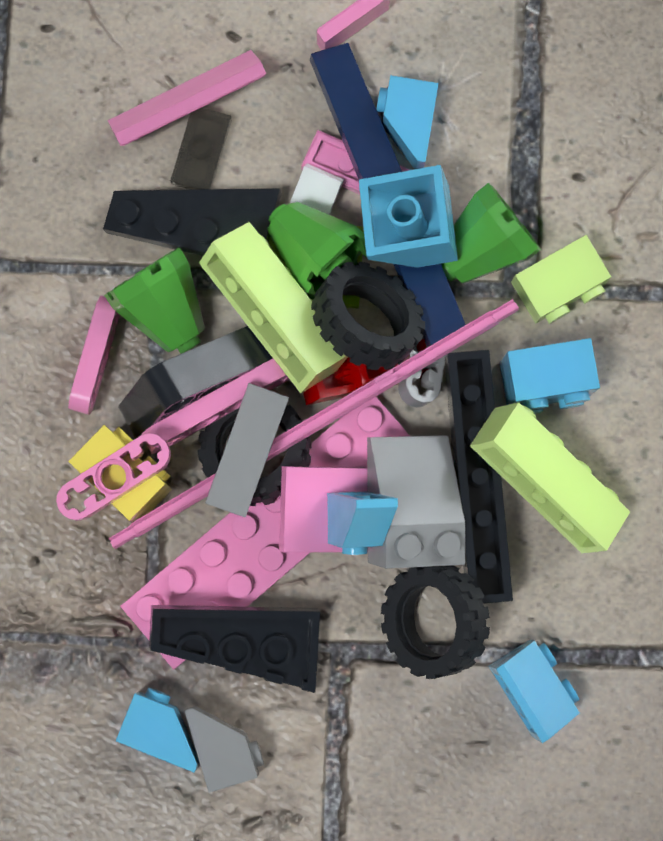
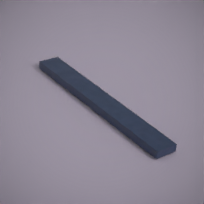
(373, 157)

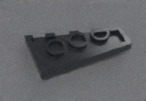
(189, 216)
(249, 640)

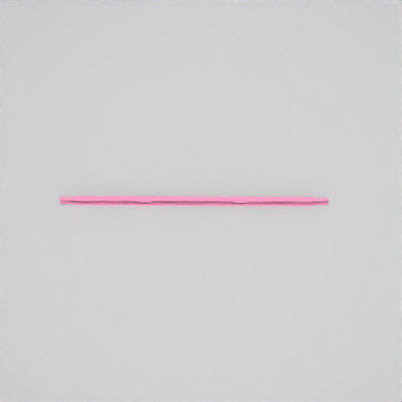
(326, 416)

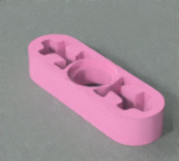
(94, 357)
(91, 503)

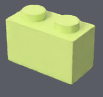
(561, 280)

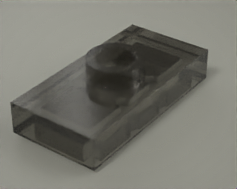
(201, 149)

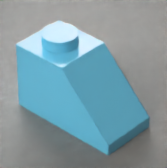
(409, 115)
(359, 520)
(158, 730)

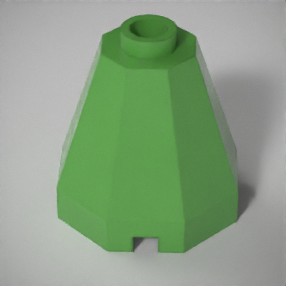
(488, 238)
(313, 243)
(162, 303)

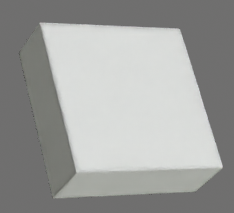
(317, 189)

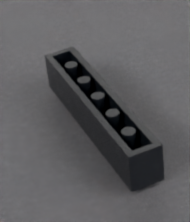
(478, 483)

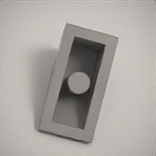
(222, 750)

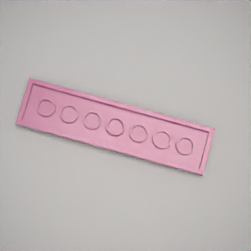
(242, 554)

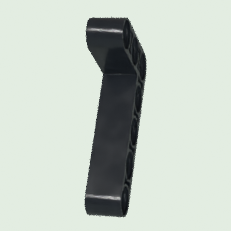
(190, 377)

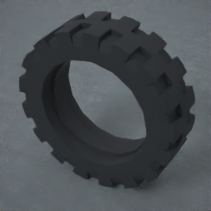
(352, 338)
(268, 487)
(469, 618)

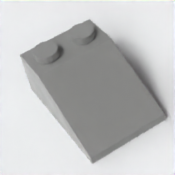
(429, 511)

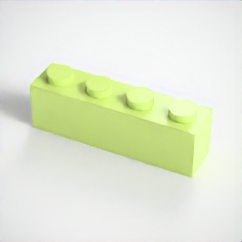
(271, 305)
(550, 478)

